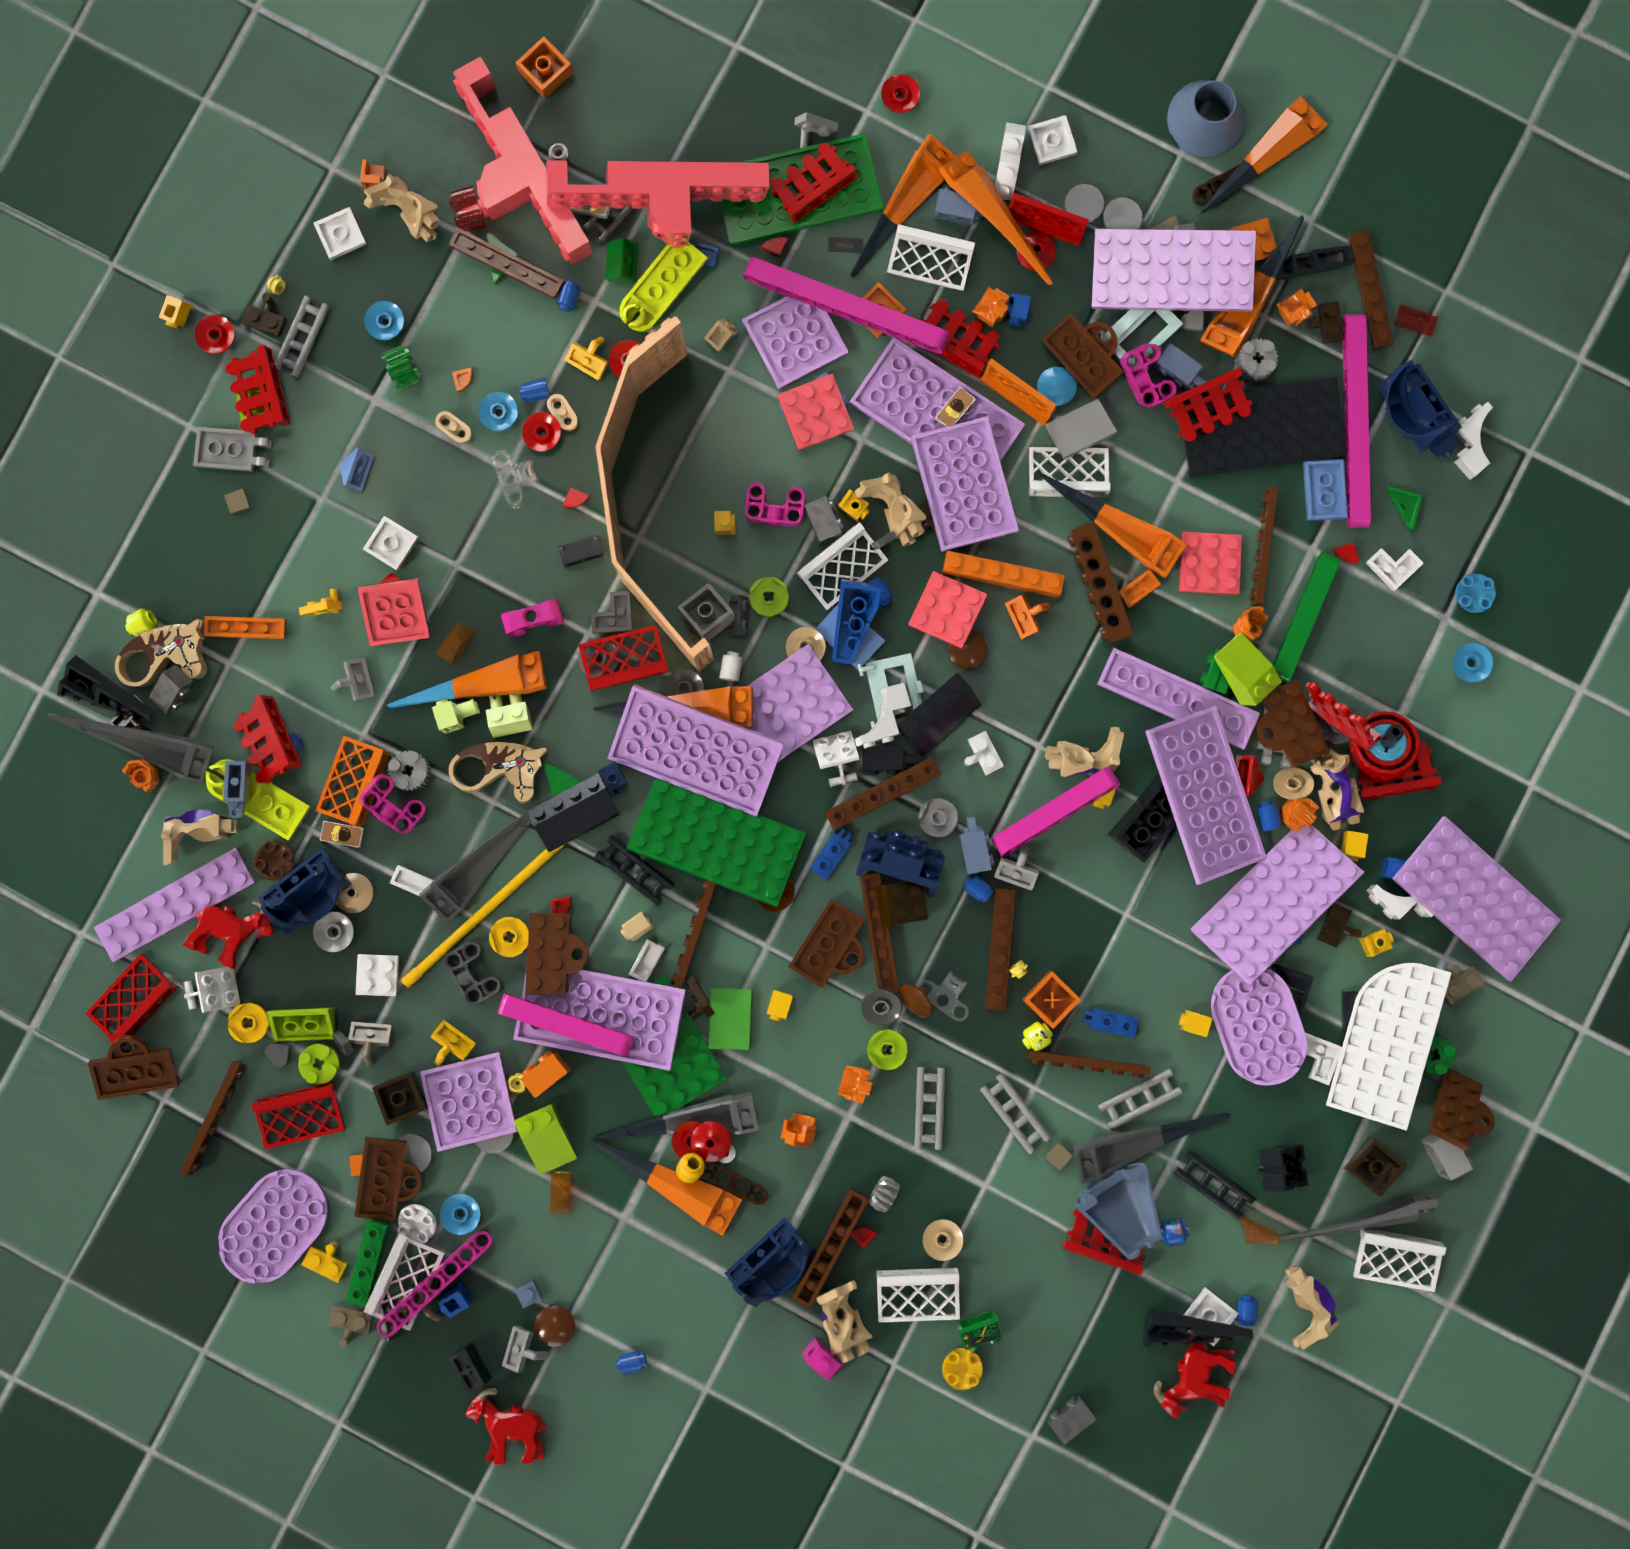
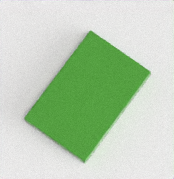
(731, 1019)

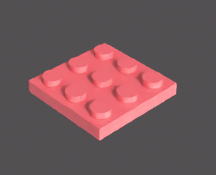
(815, 412)
(1210, 563)
(948, 610)
(394, 612)

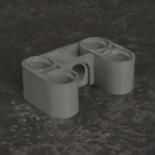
(465, 977)

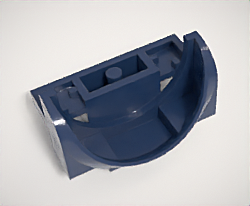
(1419, 409)
(902, 858)
(306, 891)
(772, 1263)

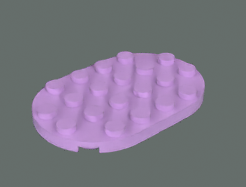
(1259, 1027)
(273, 1226)

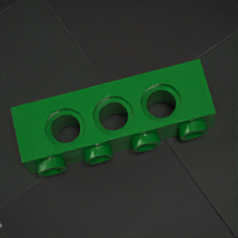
(368, 1261)

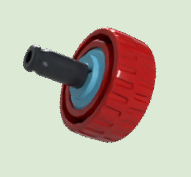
(1393, 752)

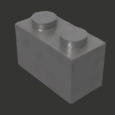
(823, 519)
(171, 689)
(1071, 1419)

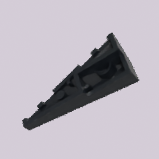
(88, 684)
(1177, 1328)

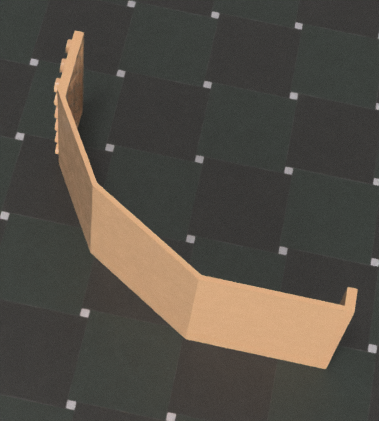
(641, 369)

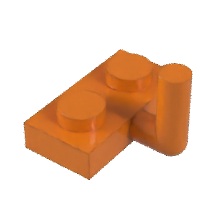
(1023, 615)

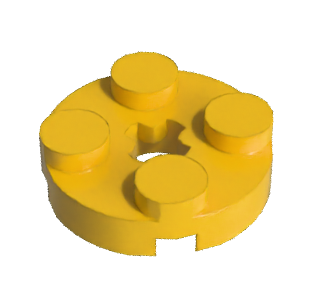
(499, 931)
(250, 1011)

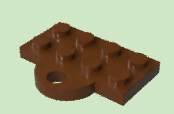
(1084, 353)
(1291, 725)
(829, 945)
(551, 954)
(133, 1070)
(1459, 1110)
(384, 1179)

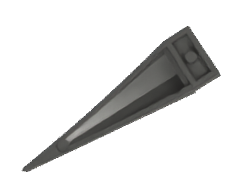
(172, 753)
(457, 884)
(1398, 1213)

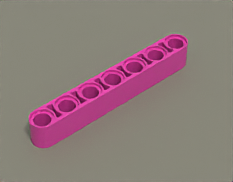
(1055, 811)
(566, 1024)
(445, 1279)

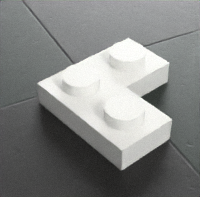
(1394, 572)
(1326, 1058)

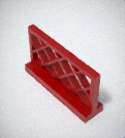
(1047, 219)
(628, 675)
(143, 1011)
(294, 1098)

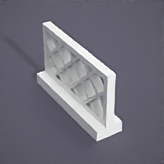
(934, 240)
(1091, 488)
(830, 553)
(1405, 1243)
(390, 1270)
(920, 1277)

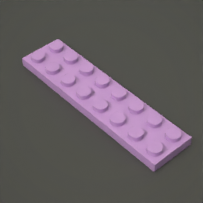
(1174, 695)
(174, 905)

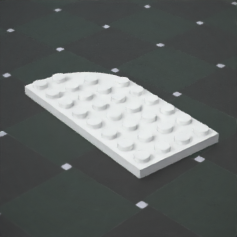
(1389, 1043)

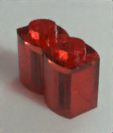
(467, 209)

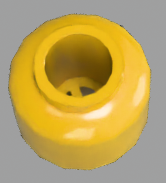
(690, 1168)

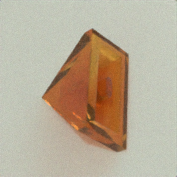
(454, 643)
(560, 1192)
(1258, 1234)

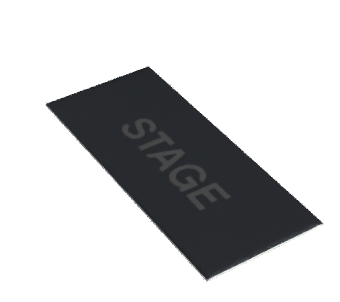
(851, 245)

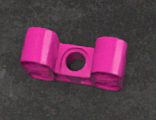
(1139, 379)
(773, 514)
(547, 613)
(387, 811)

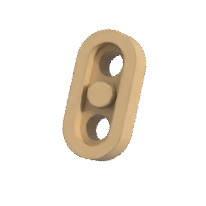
(563, 413)
(454, 427)

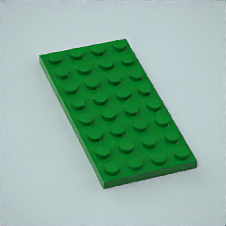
(763, 219)
(716, 842)

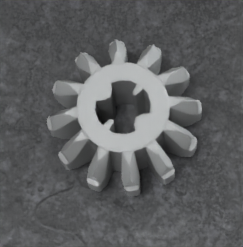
(884, 1194)

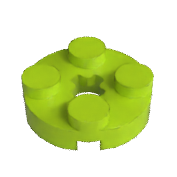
(769, 585)
(899, 1050)
(329, 1068)

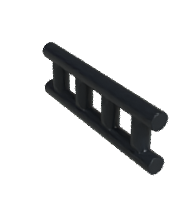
(647, 869)
(1210, 1173)

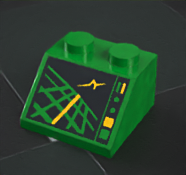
(980, 1330)

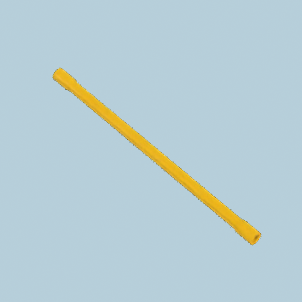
(417, 972)

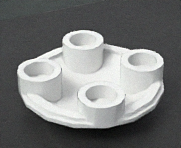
(417, 1223)

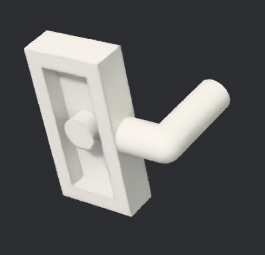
(983, 753)

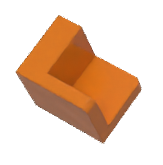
(371, 174)

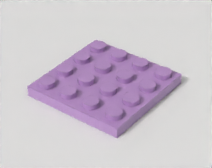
(794, 339)
(468, 1101)

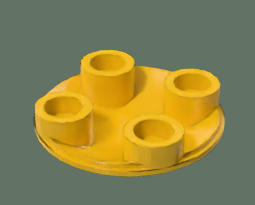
(962, 1369)

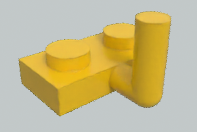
(586, 359)
(327, 605)
(452, 1041)
(325, 1262)

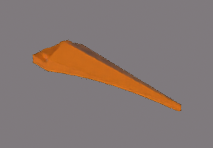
(975, 186)

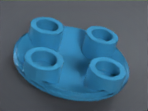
(1057, 385)
(1475, 593)

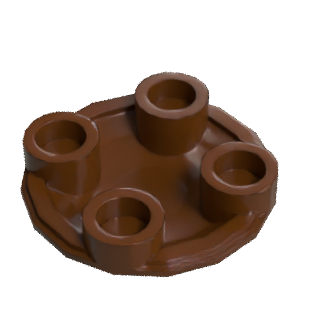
(972, 654)
(274, 860)
(916, 1000)
(554, 1326)

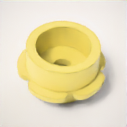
(276, 285)
(1018, 969)
(512, 1083)

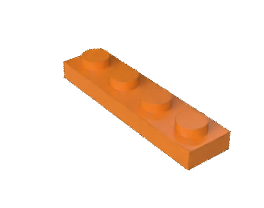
(245, 627)

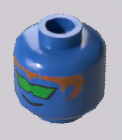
(1174, 1232)

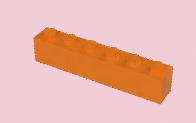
(1003, 574)

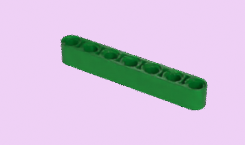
(1305, 615)

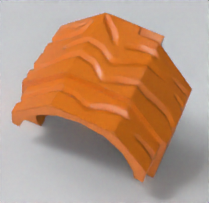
(992, 306)
(1296, 308)
(1250, 623)
(143, 774)
(1298, 813)
(855, 1084)
(799, 1130)

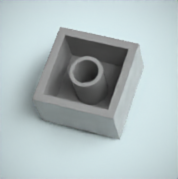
(706, 613)
(1447, 1158)

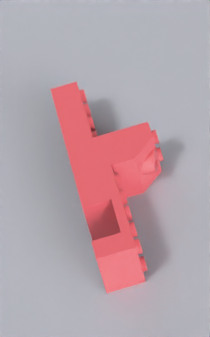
(518, 170)
(662, 189)

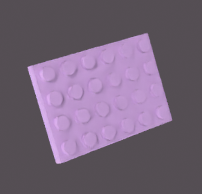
(964, 484)
(796, 701)

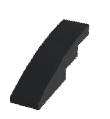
(1315, 262)

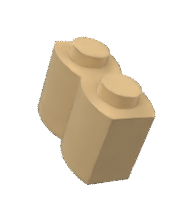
(636, 927)

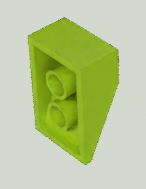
(1247, 670)
(545, 1138)

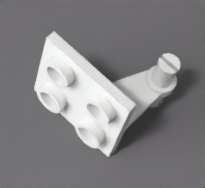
(836, 751)
(215, 989)

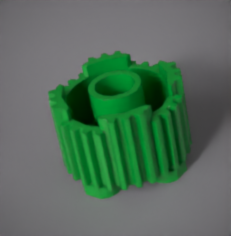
(400, 367)
(1442, 1057)

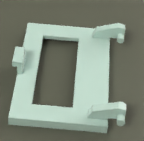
(1132, 320)
(878, 681)

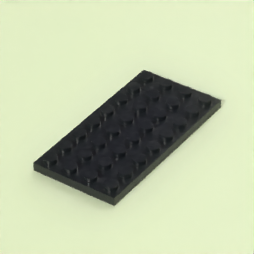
(1284, 428)

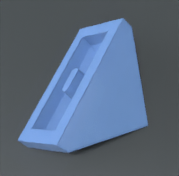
(356, 469)

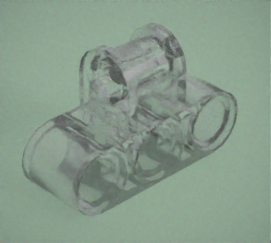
(520, 476)
(952, 993)

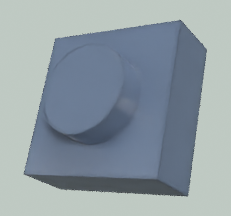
(528, 1294)

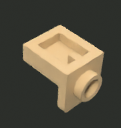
(721, 334)

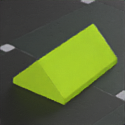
(302, 1024)

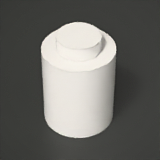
(731, 667)

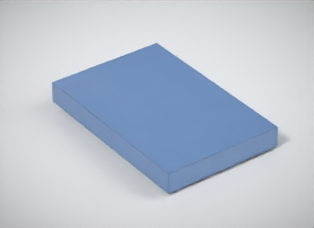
(1325, 490)
(869, 645)

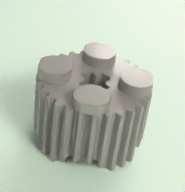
(1261, 350)
(420, 774)

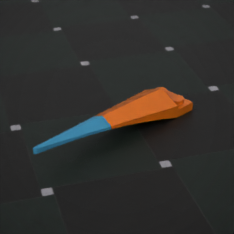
(508, 677)

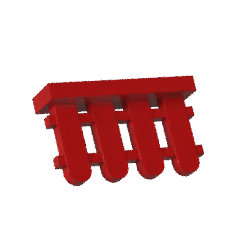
(818, 192)
(960, 351)
(273, 395)
(1198, 404)
(1341, 718)
(278, 739)
(1407, 785)
(1095, 1244)

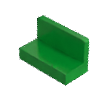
(621, 260)

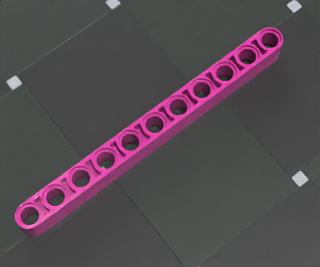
(846, 305)
(1356, 421)

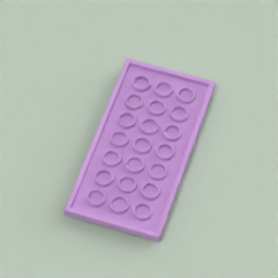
(1173, 270)
(909, 392)
(695, 750)
(1206, 794)
(1476, 899)
(1276, 902)
(624, 1004)

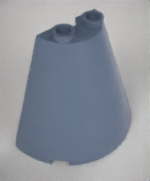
(1123, 1209)

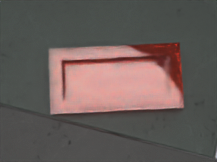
(1415, 320)

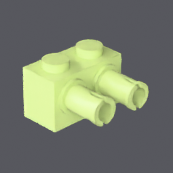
(450, 715)
(510, 718)

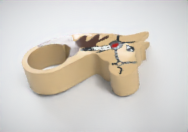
(172, 642)
(501, 758)

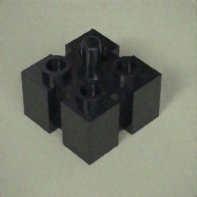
(1283, 1167)

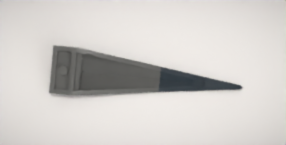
(733, 1112)
(1112, 1152)

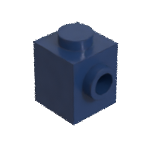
(1445, 446)
(613, 778)

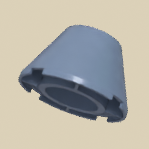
(1197, 134)

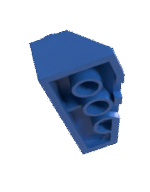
(855, 613)

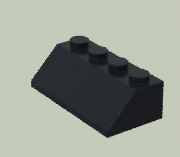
(939, 714)
(573, 812)
(1145, 822)

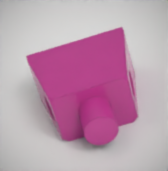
(822, 1359)

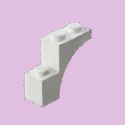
(1009, 160)
(1472, 458)
(893, 700)
(1395, 906)

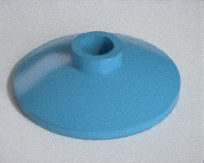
(377, 314)
(491, 404)
(1481, 660)
(452, 1221)

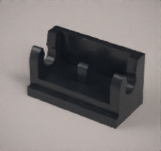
(580, 551)
(470, 1368)

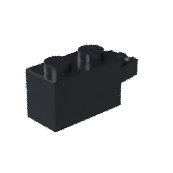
(886, 758)

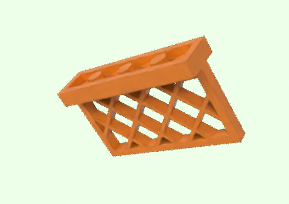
(1018, 392)
(376, 766)

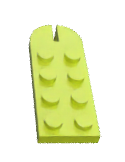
(660, 286)
(267, 804)

